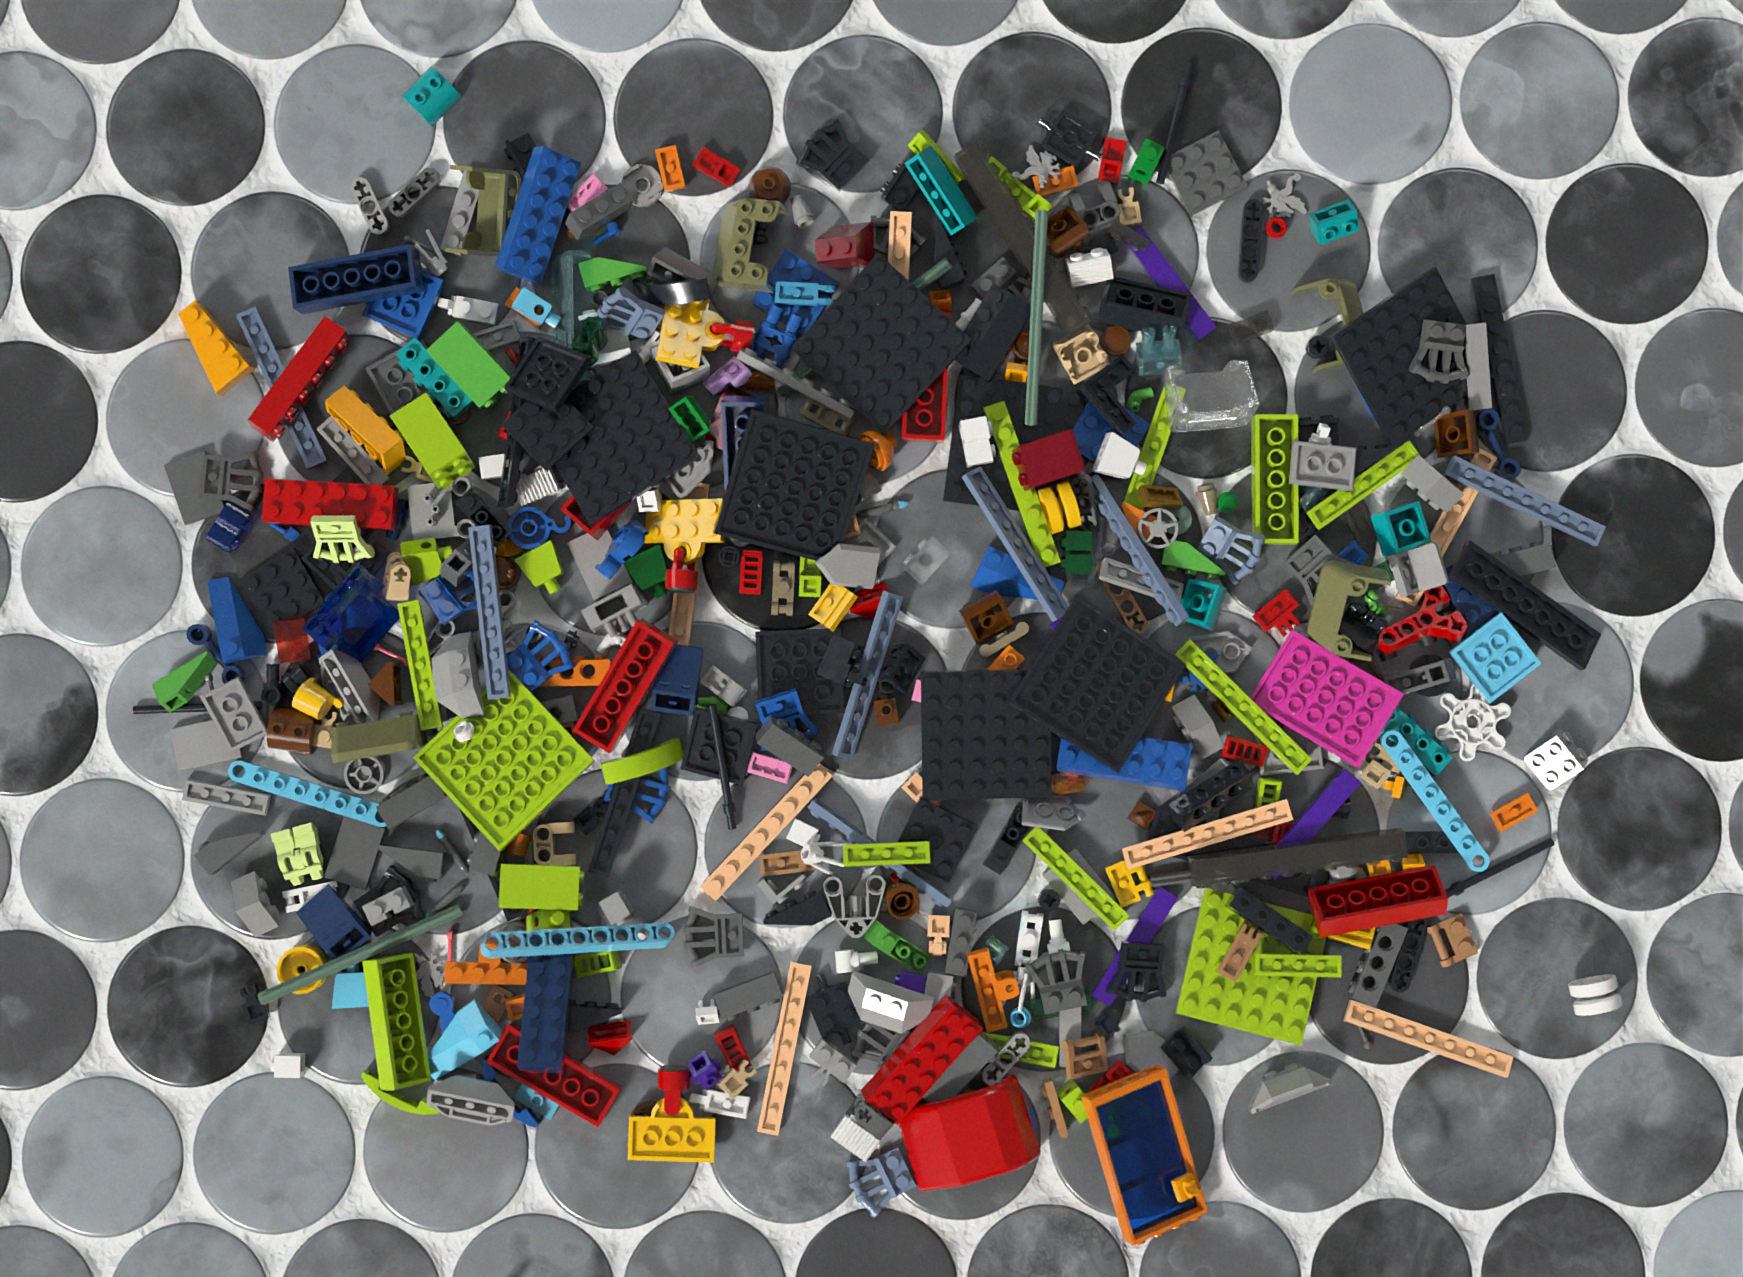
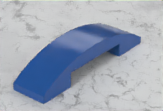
(525, 1116)

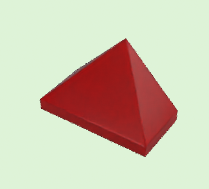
(868, 601)
(610, 1036)

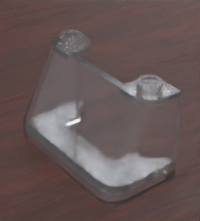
(1210, 398)

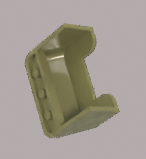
(736, 243)

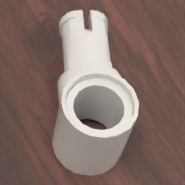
(1057, 938)
(848, 960)

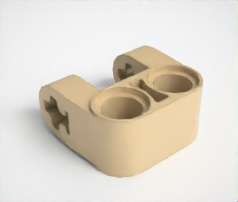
(396, 578)
(549, 844)

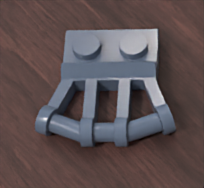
(642, 318)
(1220, 538)
(893, 1173)

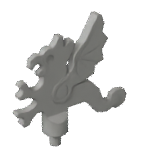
(1037, 168)
(1279, 198)
(429, 970)

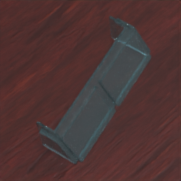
(563, 298)

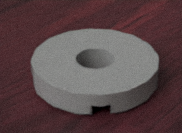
(651, 176)

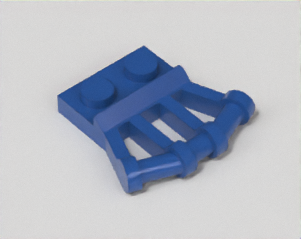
(443, 599)
(528, 668)
(787, 707)
(658, 802)

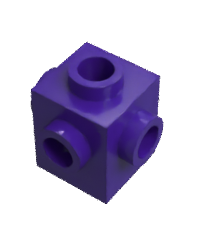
(705, 1070)

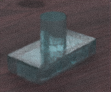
(1311, 497)
(997, 951)

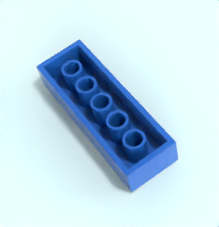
(537, 215)
(1149, 764)

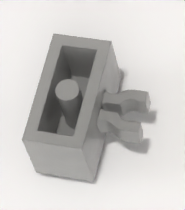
(832, 1060)

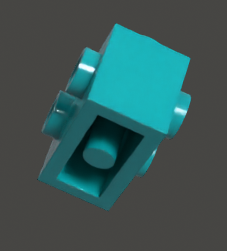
(1334, 222)

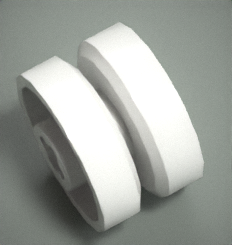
(1595, 994)

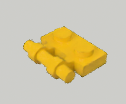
(1123, 883)

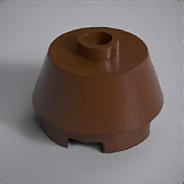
(770, 184)

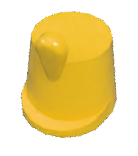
(314, 699)

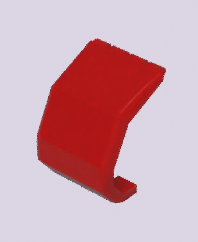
(970, 1136)

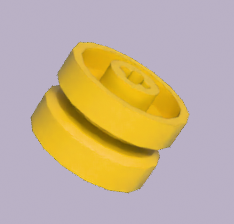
(1062, 507)
(301, 956)

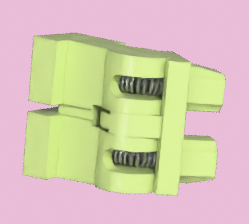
(299, 853)

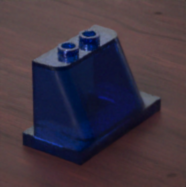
(353, 615)

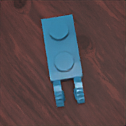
(802, 293)

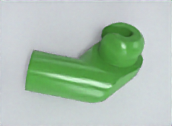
(1136, 398)
(1375, 606)
(714, 699)

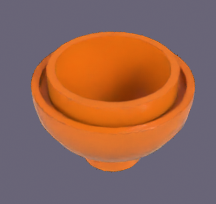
(883, 449)

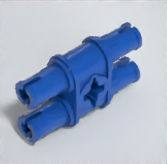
(786, 337)

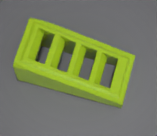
(1261, 790)
(610, 959)

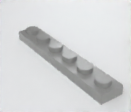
(788, 377)

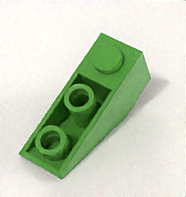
(603, 272)
(1185, 557)
(182, 683)
(897, 946)

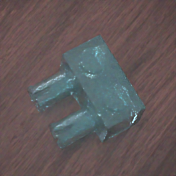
(1155, 356)

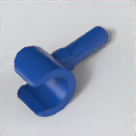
(613, 230)
(291, 533)

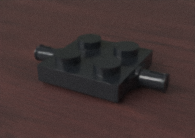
(1069, 139)
(833, 1009)

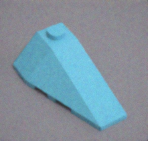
(463, 1039)

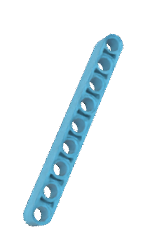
(568, 944)

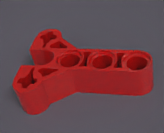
(1439, 625)

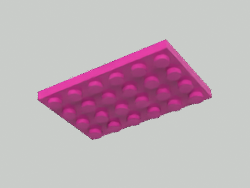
(1326, 699)

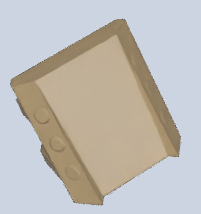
(1081, 354)

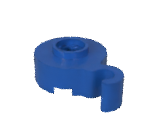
(542, 524)
(625, 541)

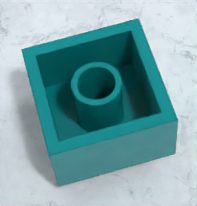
(1400, 528)

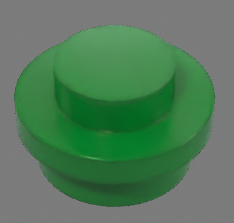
(1227, 502)

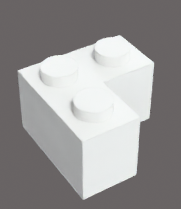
(975, 440)

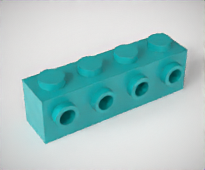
(941, 190)
(434, 378)
(1431, 754)

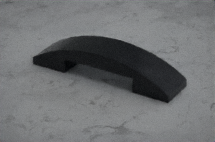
(672, 292)

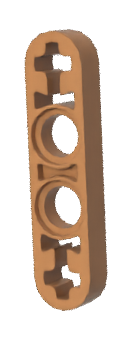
(1118, 599)

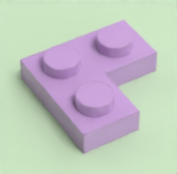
(732, 371)

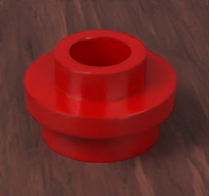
(1276, 221)

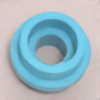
(1016, 1021)

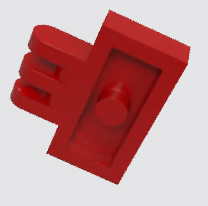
(1277, 613)

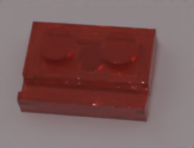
(291, 640)

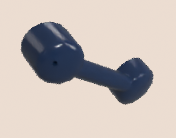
(1486, 422)
(204, 637)

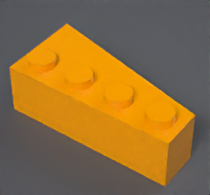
(216, 351)

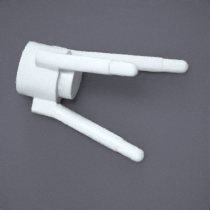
(435, 266)
(812, 854)
(1024, 979)

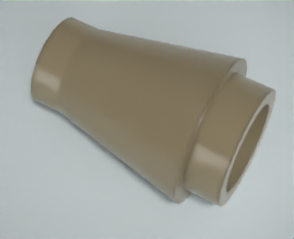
(1208, 498)

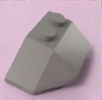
(457, 676)
(347, 680)
(888, 1003)
(1286, 1085)
(471, 1100)

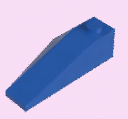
(1002, 574)
(235, 626)

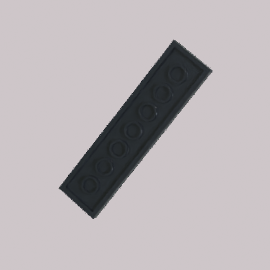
(1524, 605)
(1299, 883)

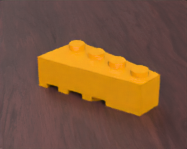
(367, 428)

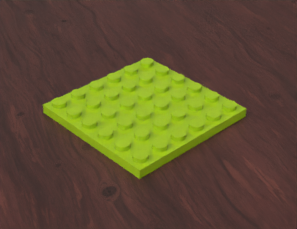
(509, 765)
(1255, 1004)

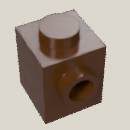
(886, 710)

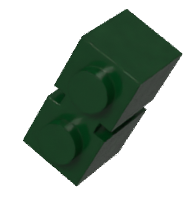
(1076, 542)

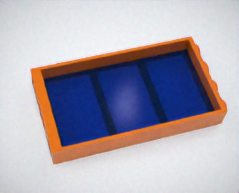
(1142, 1152)

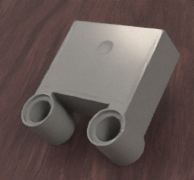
(434, 511)
(614, 608)

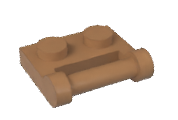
(1458, 937)
(1087, 1062)

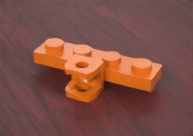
(485, 971)
(991, 988)

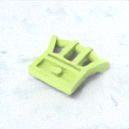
(339, 529)

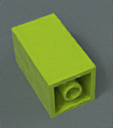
(432, 441)
(540, 887)

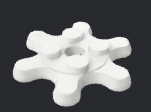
(1483, 732)

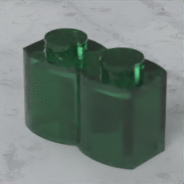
(591, 338)

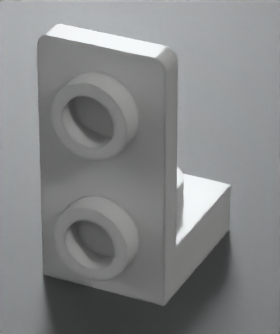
(770, 888)

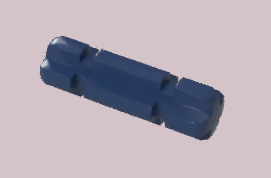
(402, 506)

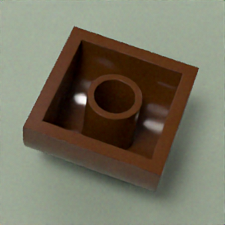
(1064, 231)
(1456, 434)
(986, 616)
(291, 730)

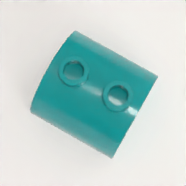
(431, 96)
(1203, 603)

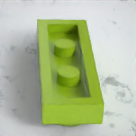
(923, 141)

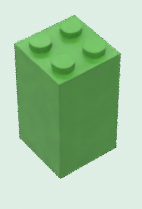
(470, 365)

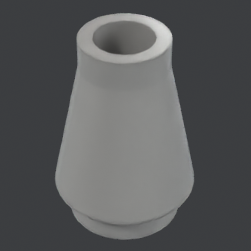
(801, 212)

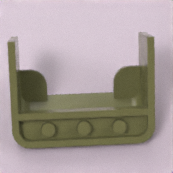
(495, 206)
(1348, 303)
(1333, 586)
(377, 738)

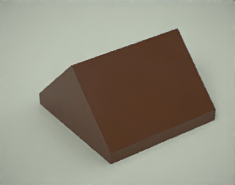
(388, 683)

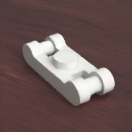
(305, 895)
(1028, 938)

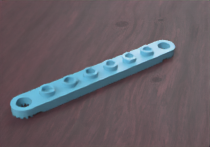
(307, 792)
(1435, 800)

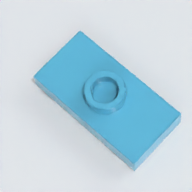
(536, 1101)

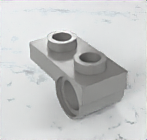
(723, 686)

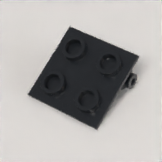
(1362, 627)

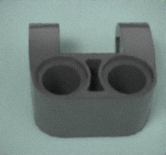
(1109, 201)
(871, 1119)

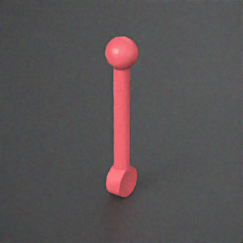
(391, 654)
(450, 937)

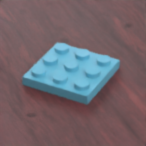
(1494, 657)

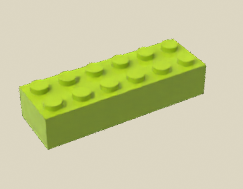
(1273, 498)
(396, 1021)

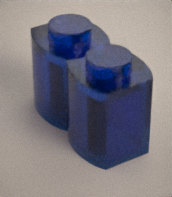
(229, 528)

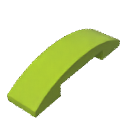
(1029, 200)
(809, 578)
(642, 762)
(372, 1081)

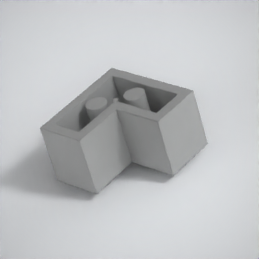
(680, 377)
(1431, 484)
(1197, 727)
(253, 904)

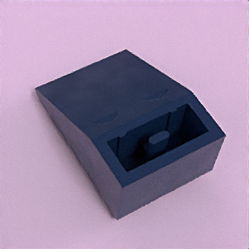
(678, 682)
(334, 923)

